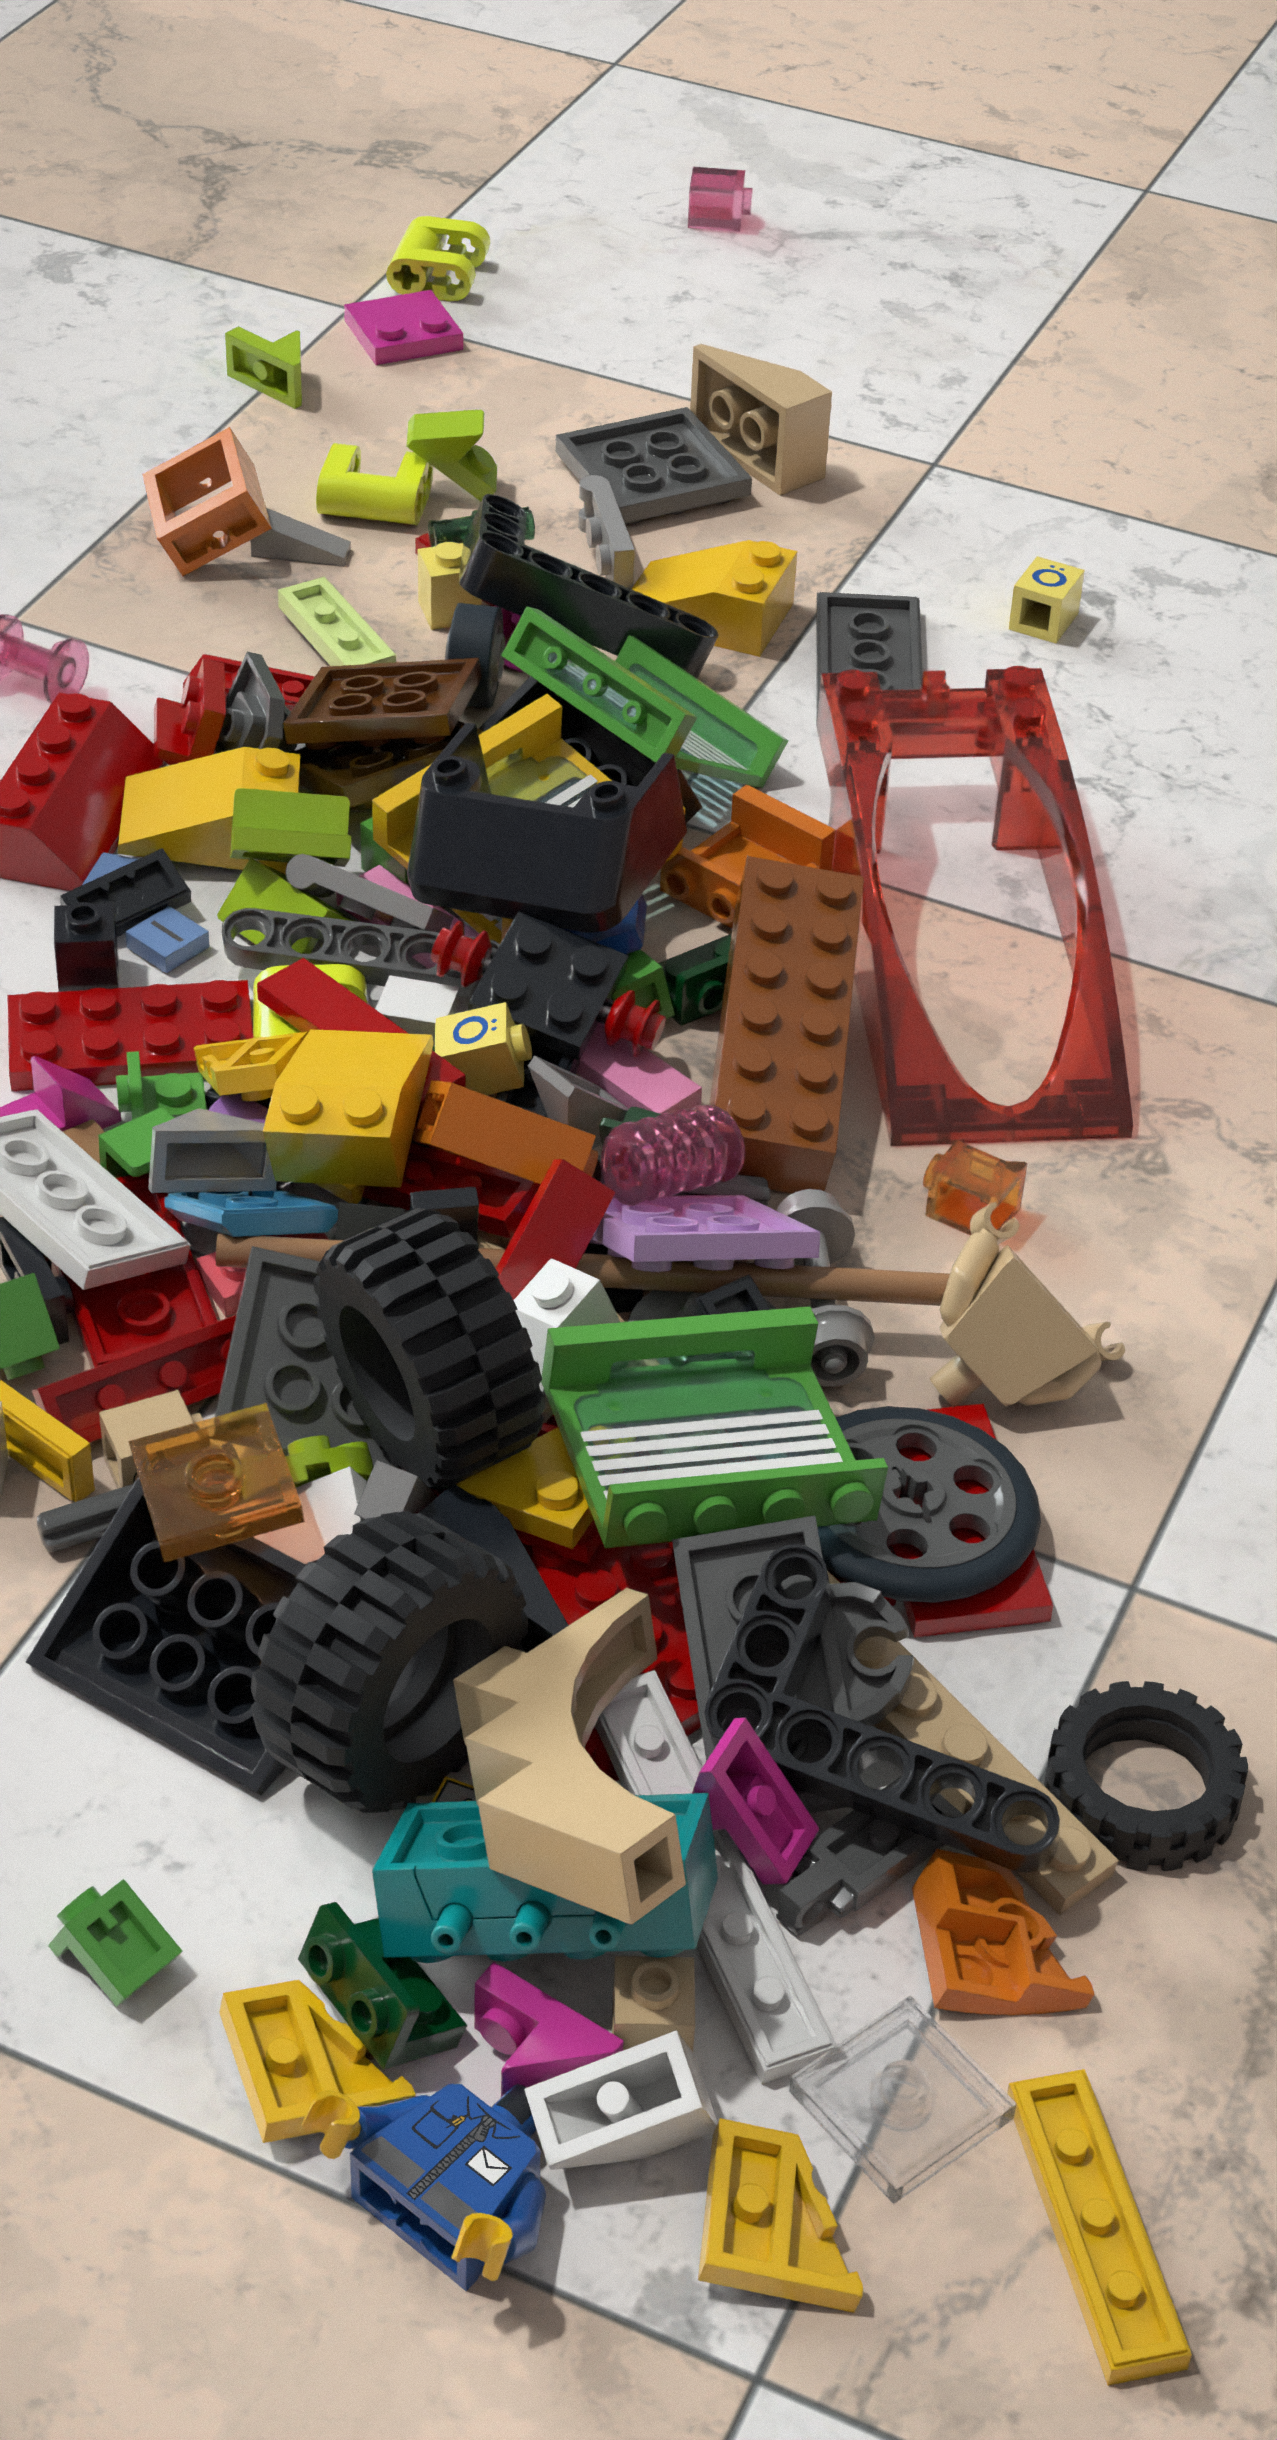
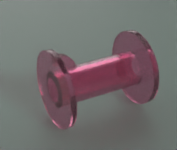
(60, 669)

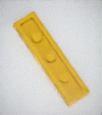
(1098, 2228)

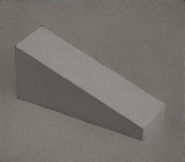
(299, 542)
(393, 1491)

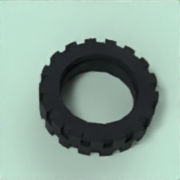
(1160, 1718)

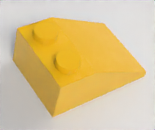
(734, 587)
(191, 804)
(347, 1108)

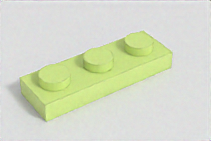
(332, 624)

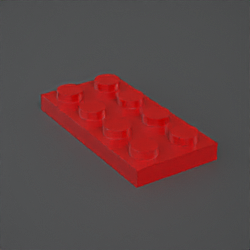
(97, 1027)

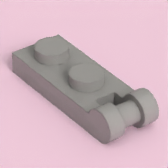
(606, 530)
(363, 895)

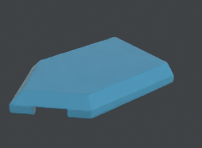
(258, 1215)

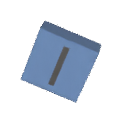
(167, 939)

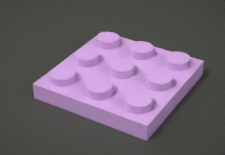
(704, 1230)

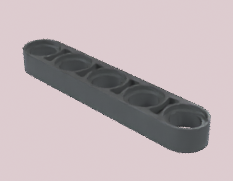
(338, 941)

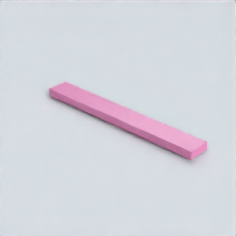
(632, 1080)

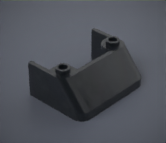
(539, 858)

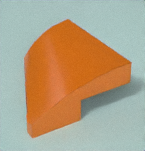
(987, 1943)

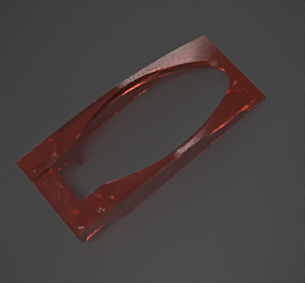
(1035, 809)

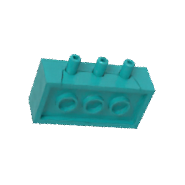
(446, 1902)

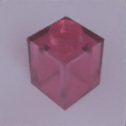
(718, 199)

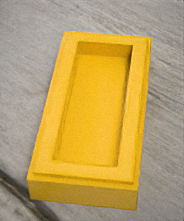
(46, 1446)

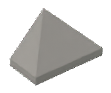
(574, 1099)
(209, 1155)

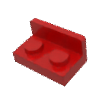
(193, 726)

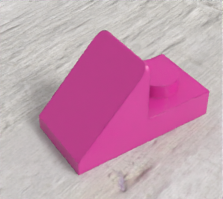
(64, 1098)
(756, 1804)
(535, 2029)

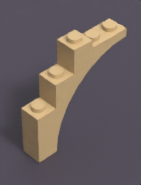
(539, 1792)

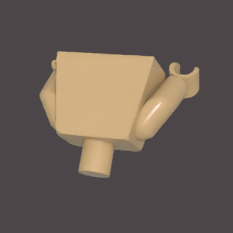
(1011, 1327)

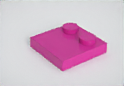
(403, 327)

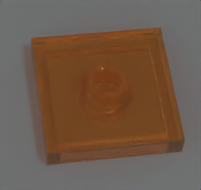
(216, 1482)

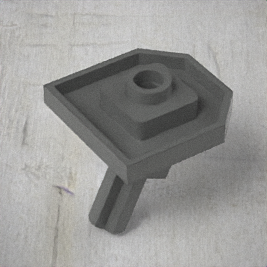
(254, 710)

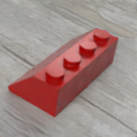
(68, 791)

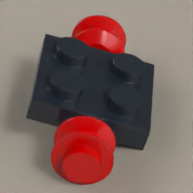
(550, 984)

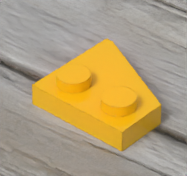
(247, 1064)
(537, 1491)
(294, 2050)
(769, 2222)

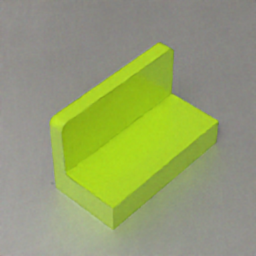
(288, 824)
(269, 889)

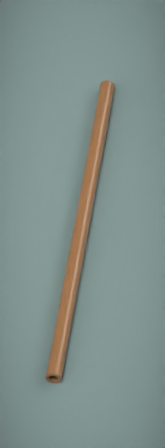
(617, 1272)

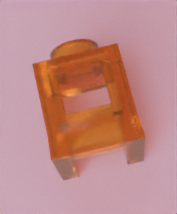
(970, 1180)

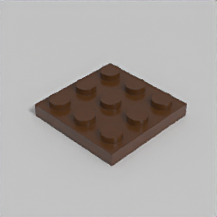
(383, 703)

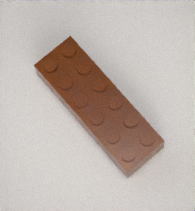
(788, 1019)

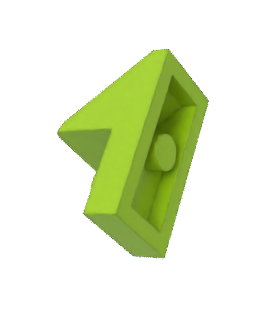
(266, 365)
(449, 445)

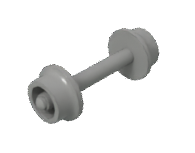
(842, 1332)

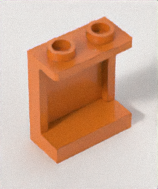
(758, 828)

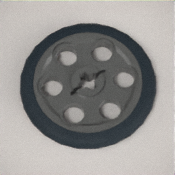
(949, 1567)

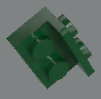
(697, 980)
(381, 1998)

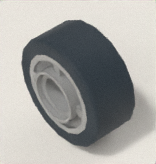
(479, 634)

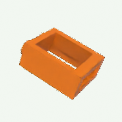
(235, 511)
(499, 1133)

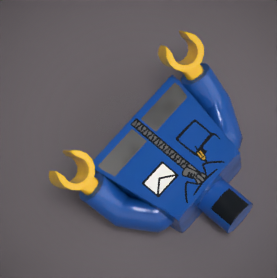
(443, 2173)

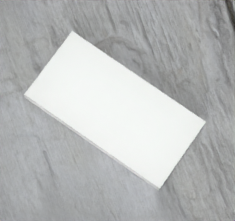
(78, 1208)

